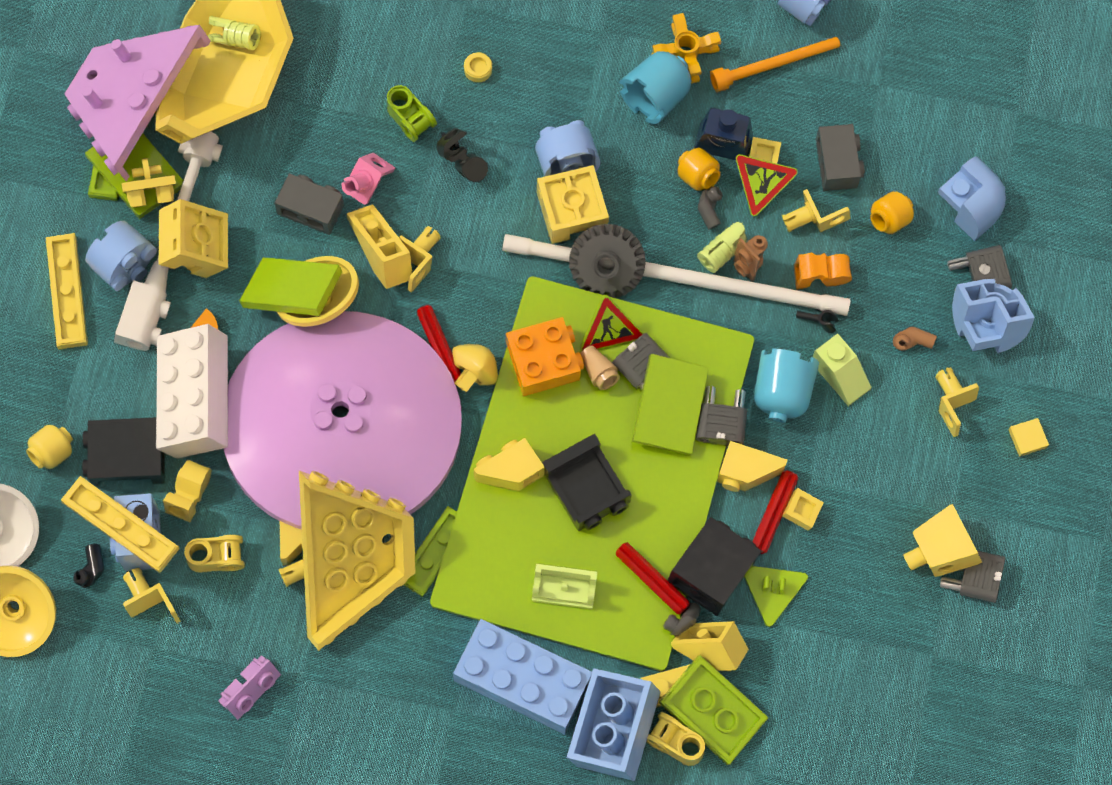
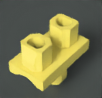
(136, 189)

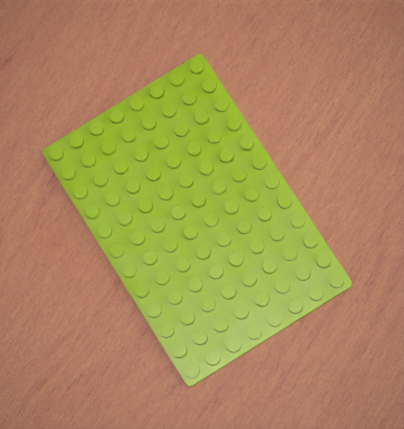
(507, 531)

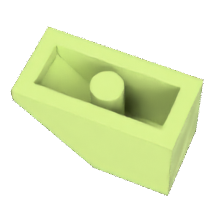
(842, 369)

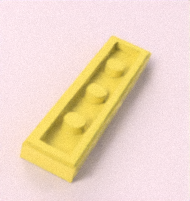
(66, 291)
(120, 524)

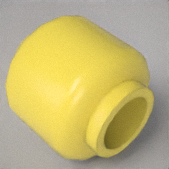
(49, 447)

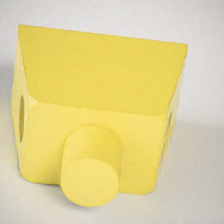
(943, 545)

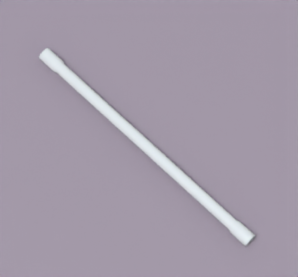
(824, 302)

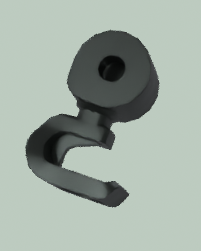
(467, 165)

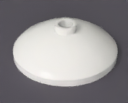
(17, 527)

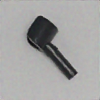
(822, 318)

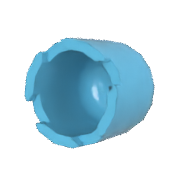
(656, 85)
(784, 384)

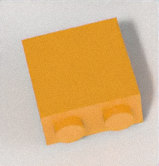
(544, 356)

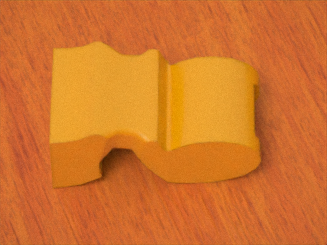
(831, 270)

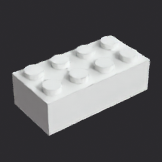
(192, 391)

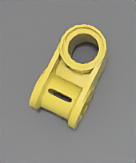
(217, 553)
(674, 738)

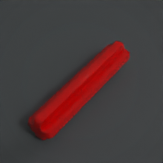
(437, 338)
(775, 510)
(652, 578)

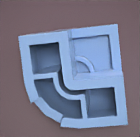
(976, 197)
(990, 315)

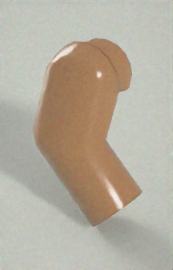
(912, 336)

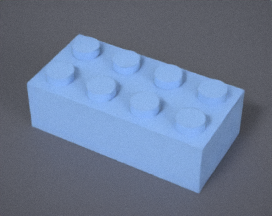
(522, 676)

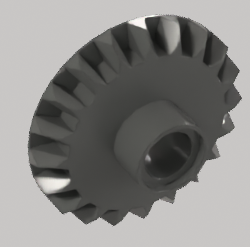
(613, 243)

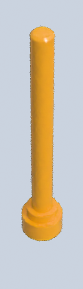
(723, 78)

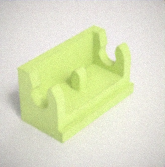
(564, 586)

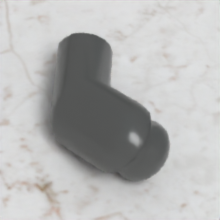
(706, 207)
(687, 620)

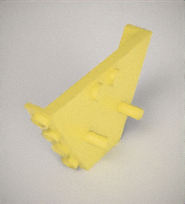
(345, 555)

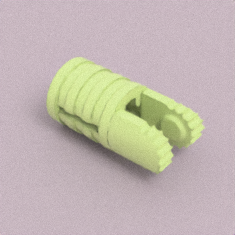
(235, 33)
(722, 247)

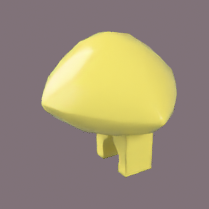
(477, 366)

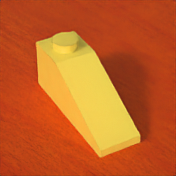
(382, 246)

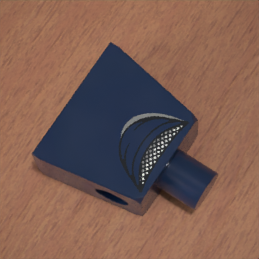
(725, 134)

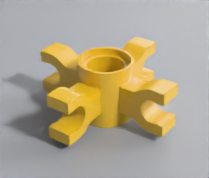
(687, 38)

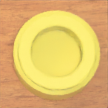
(478, 67)

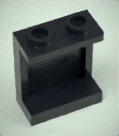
(122, 451)
(586, 483)
(713, 565)

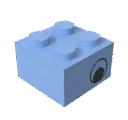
(147, 510)

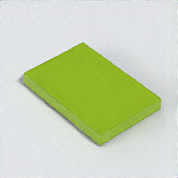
(141, 150)
(291, 286)
(670, 404)
(713, 709)

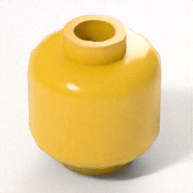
(698, 169)
(892, 212)

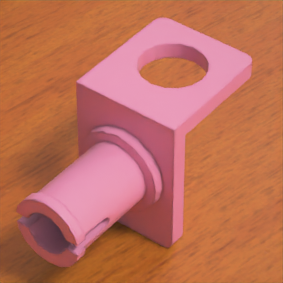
(366, 177)

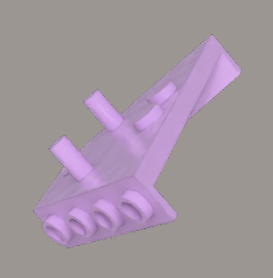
(124, 86)

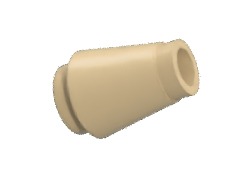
(599, 368)

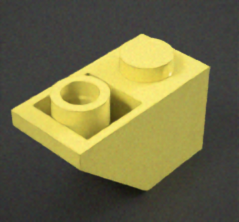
(512, 468)

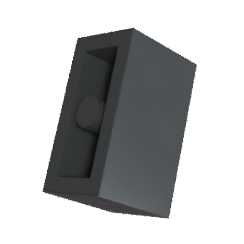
(839, 157)
(309, 203)

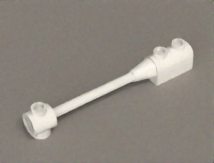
(148, 299)

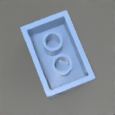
(613, 724)

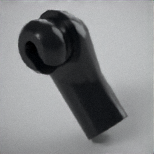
(94, 568)

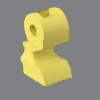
(189, 487)

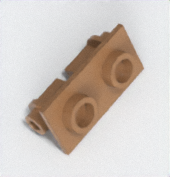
(749, 256)

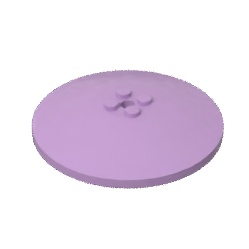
(398, 424)

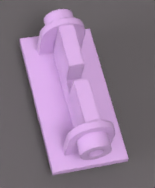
(260, 677)

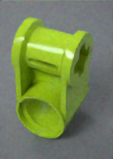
(412, 116)

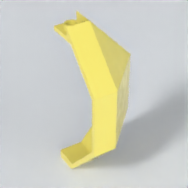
(224, 80)

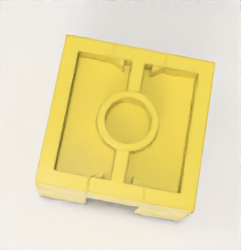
(571, 202)
(193, 238)

